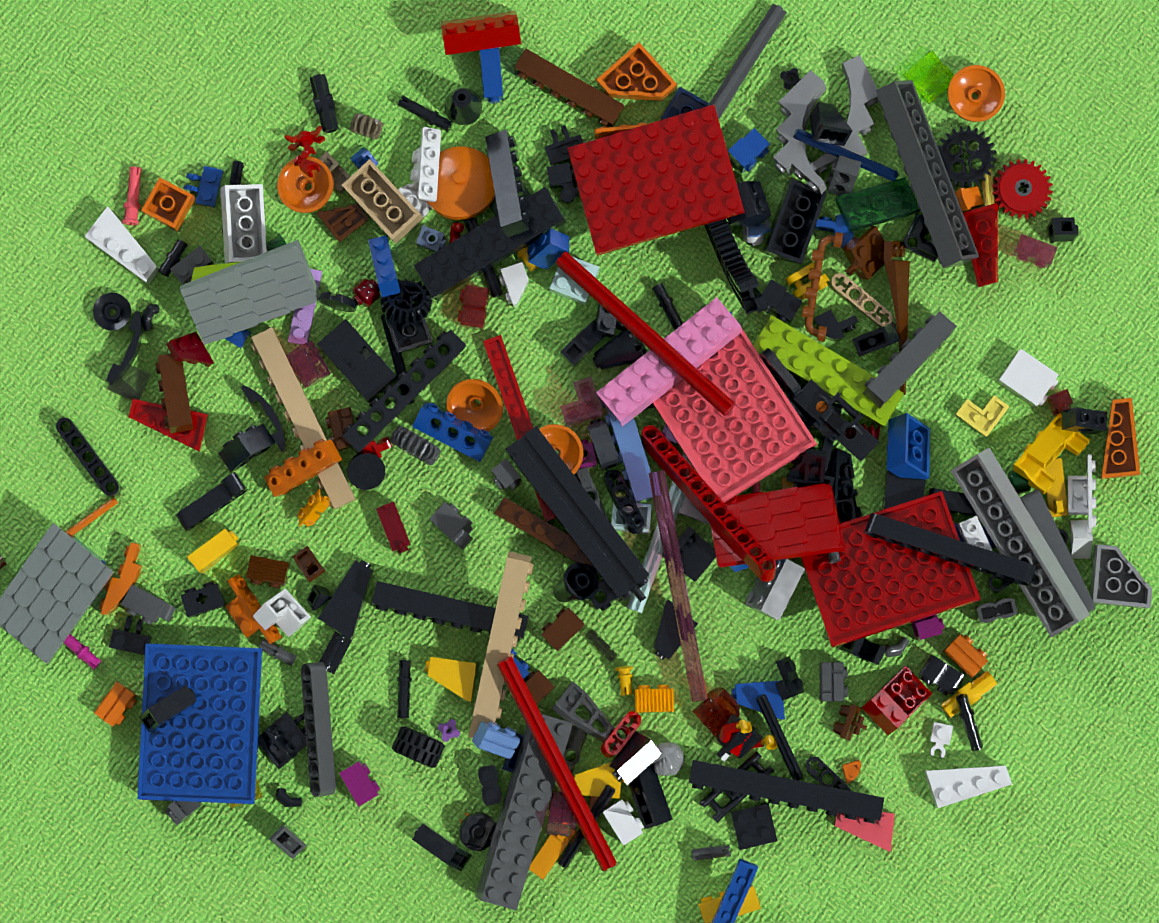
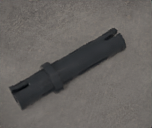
(425, 113)
(667, 305)
(404, 688)
(967, 716)

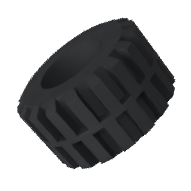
(418, 747)

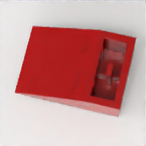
(896, 700)

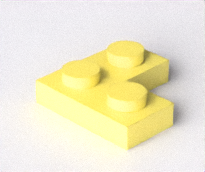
(982, 420)

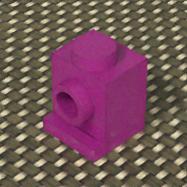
(590, 460)

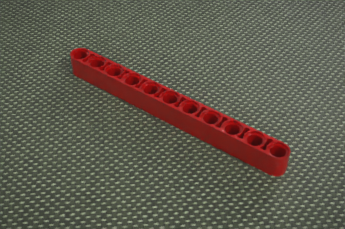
(727, 523)

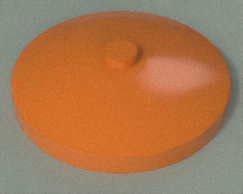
(463, 184)

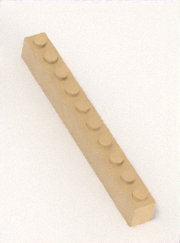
(299, 412)
(502, 638)

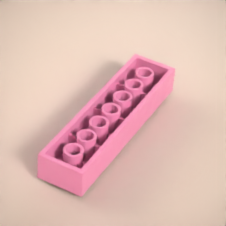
(651, 377)

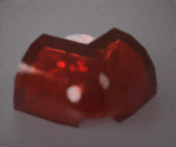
(716, 710)

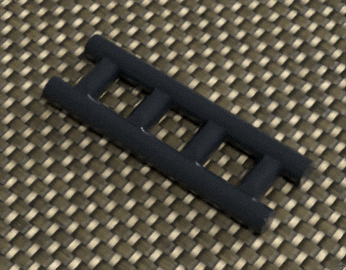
(734, 801)

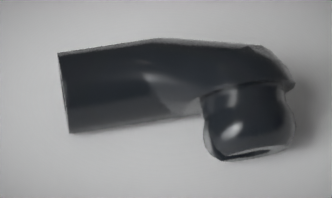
(147, 315)
(286, 800)

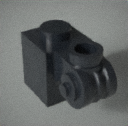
(562, 176)

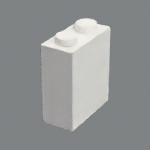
(1028, 378)

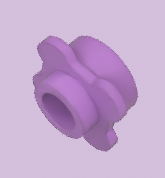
(450, 725)

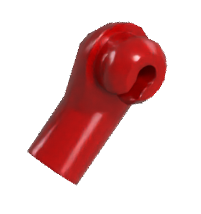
(456, 229)

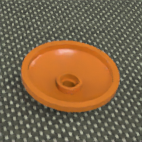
(985, 84)
(293, 185)
(463, 403)
(566, 443)

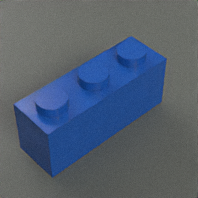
(384, 266)

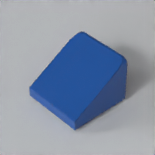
(362, 157)

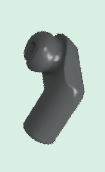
(896, 650)

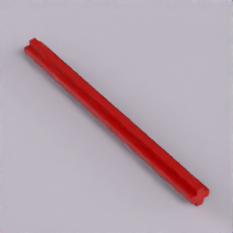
(645, 333)
(556, 763)

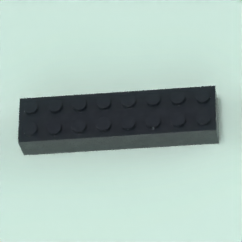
(486, 247)
(439, 608)

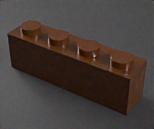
(175, 394)

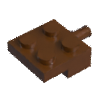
(865, 253)

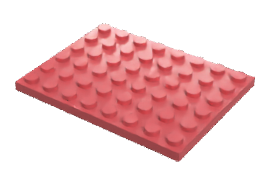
(752, 438)

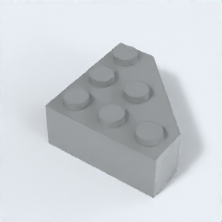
(1116, 580)

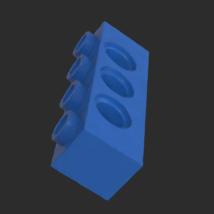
(442, 432)

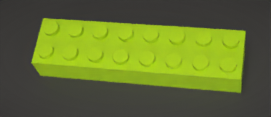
(830, 371)

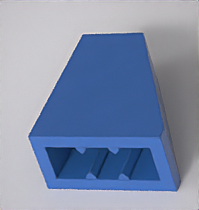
(491, 75)
(747, 693)

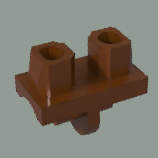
(851, 725)

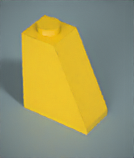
(213, 550)
(453, 675)
(595, 780)

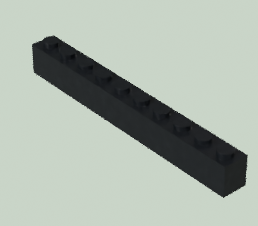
(786, 790)

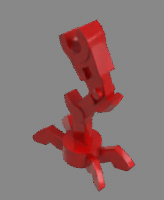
(305, 140)

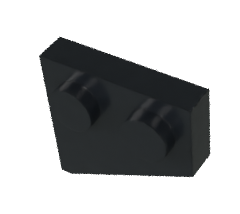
(809, 468)

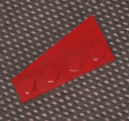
(984, 232)
(153, 417)

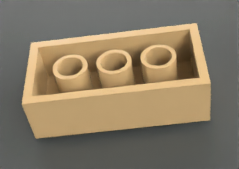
(382, 201)

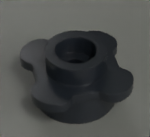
(786, 75)

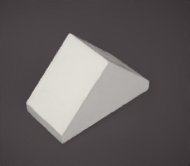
(1080, 539)

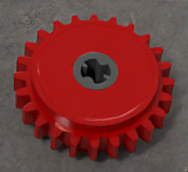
(1029, 177)

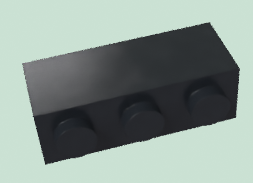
(650, 798)

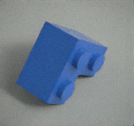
(748, 150)

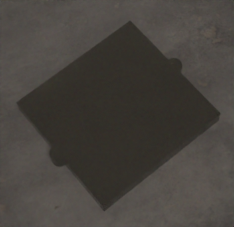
(131, 384)

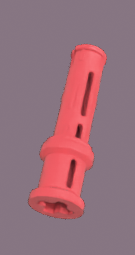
(132, 205)

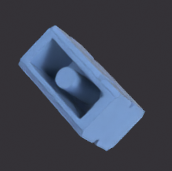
(496, 739)

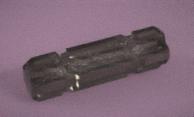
(601, 645)

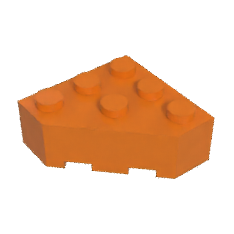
(636, 77)

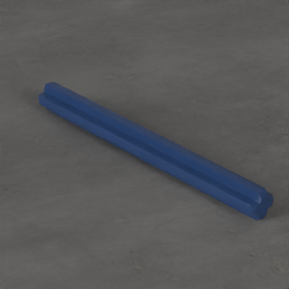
(836, 150)

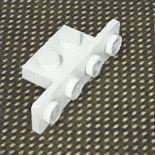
(426, 165)
(1080, 494)

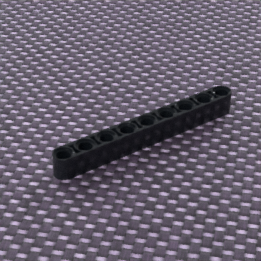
(950, 549)

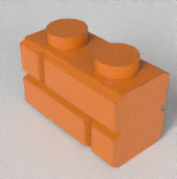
(965, 655)
(116, 704)

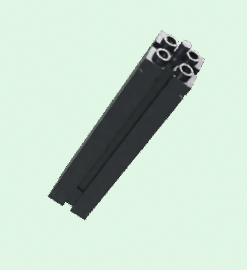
(579, 515)

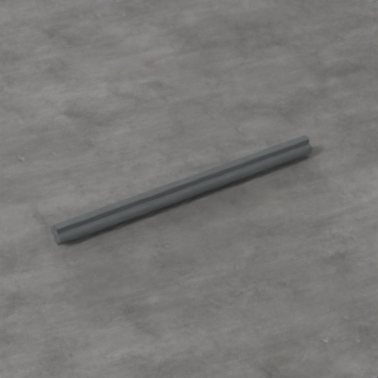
(747, 58)

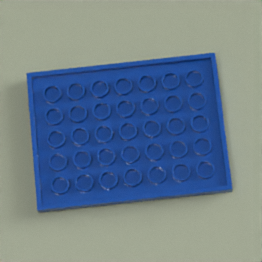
(214, 743)

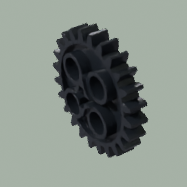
(982, 154)

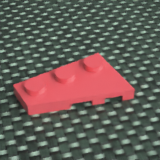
(877, 834)

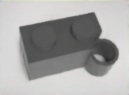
(453, 524)
(146, 605)

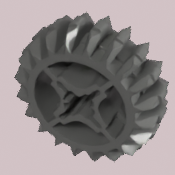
(415, 445)

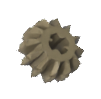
(366, 126)

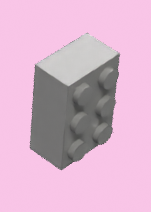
(773, 596)

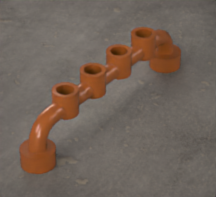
(814, 275)

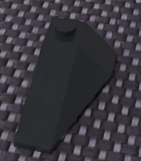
(843, 489)

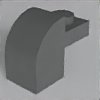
(181, 810)

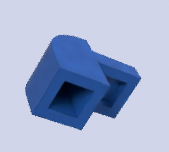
(838, 225)

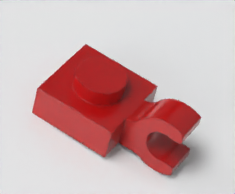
(376, 448)

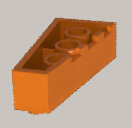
(1121, 443)

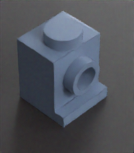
(423, 241)

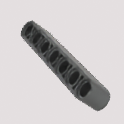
(1044, 521)
(318, 729)

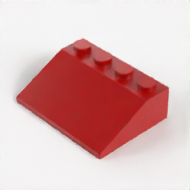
(480, 32)

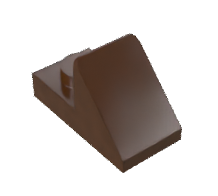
(308, 564)

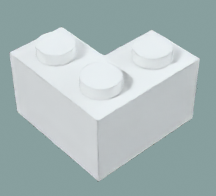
(284, 612)

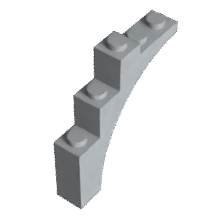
(861, 93)
(797, 108)

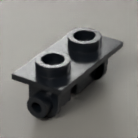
(335, 652)

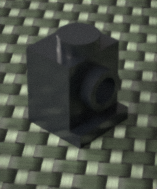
(1062, 229)

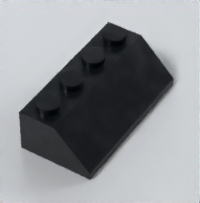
(794, 222)

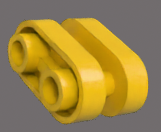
(801, 288)

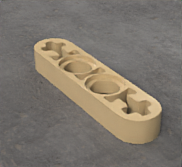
(859, 303)

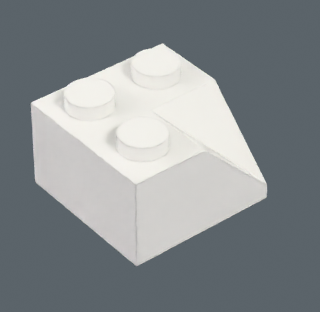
(623, 822)

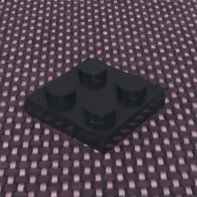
(754, 826)

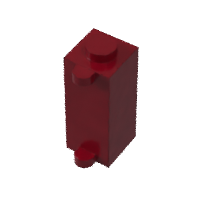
(394, 527)

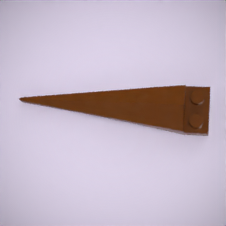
(899, 283)

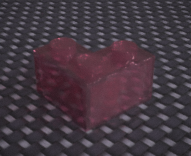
(586, 407)

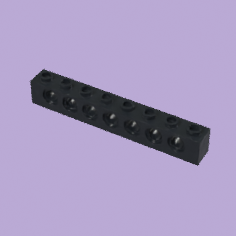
(359, 442)

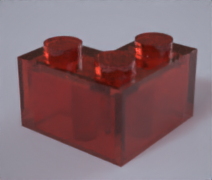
(475, 306)

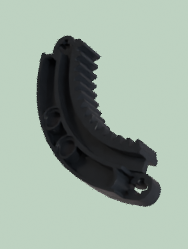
(735, 268)

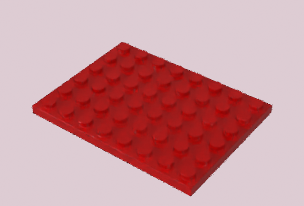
(655, 180)
(887, 583)

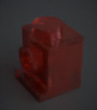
(1059, 402)

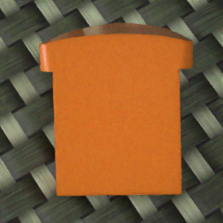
(969, 198)

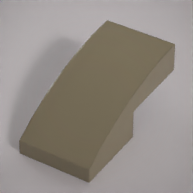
(338, 173)

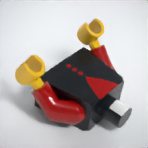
(740, 737)

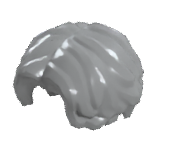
(670, 760)

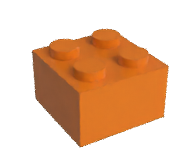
(168, 204)

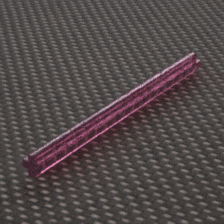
(678, 586)

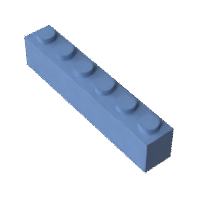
(632, 456)

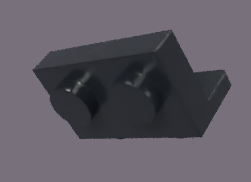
(276, 746)

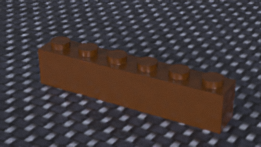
(568, 88)
(540, 530)

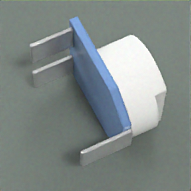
(755, 234)

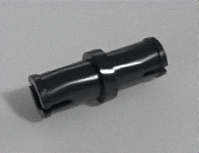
(173, 257)

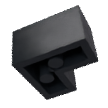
(781, 302)
(246, 446)

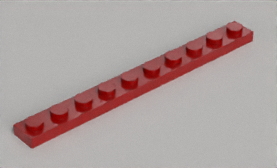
(512, 397)

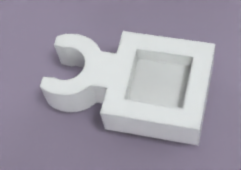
(940, 735)

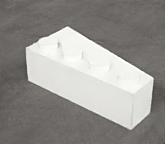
(118, 243)
(955, 785)

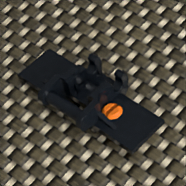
(830, 424)

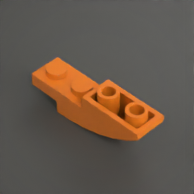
(118, 588)

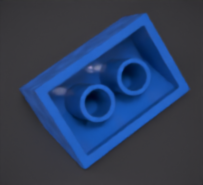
(908, 447)

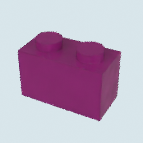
(360, 783)

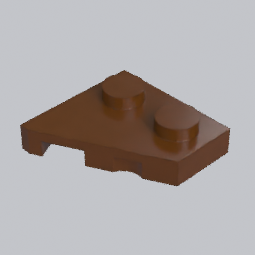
(343, 220)

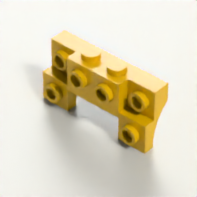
(1045, 450)

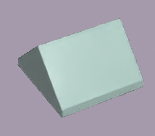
(645, 510)

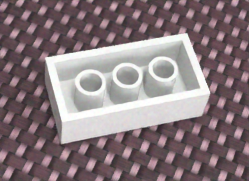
(243, 222)

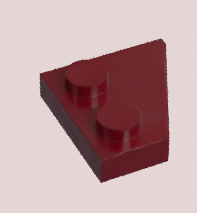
(190, 349)

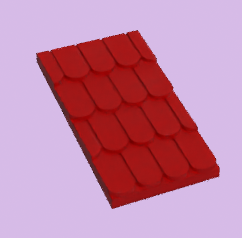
(785, 523)

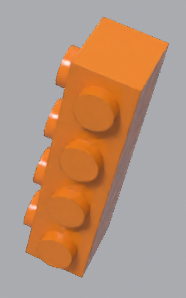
(302, 468)

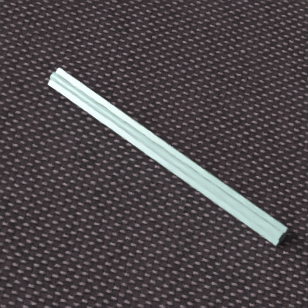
(655, 550)

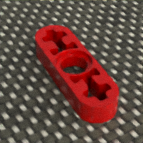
(613, 737)

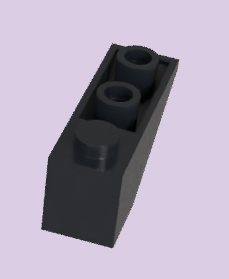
(581, 345)

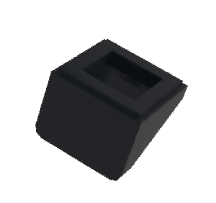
(318, 597)

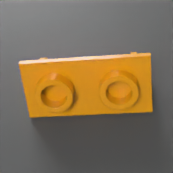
(307, 514)

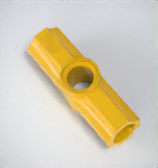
(974, 691)

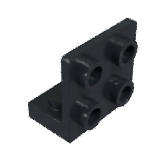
(695, 554)

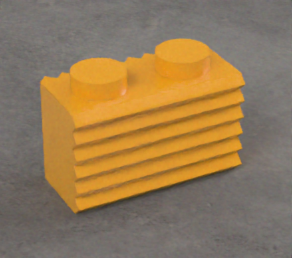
(654, 699)

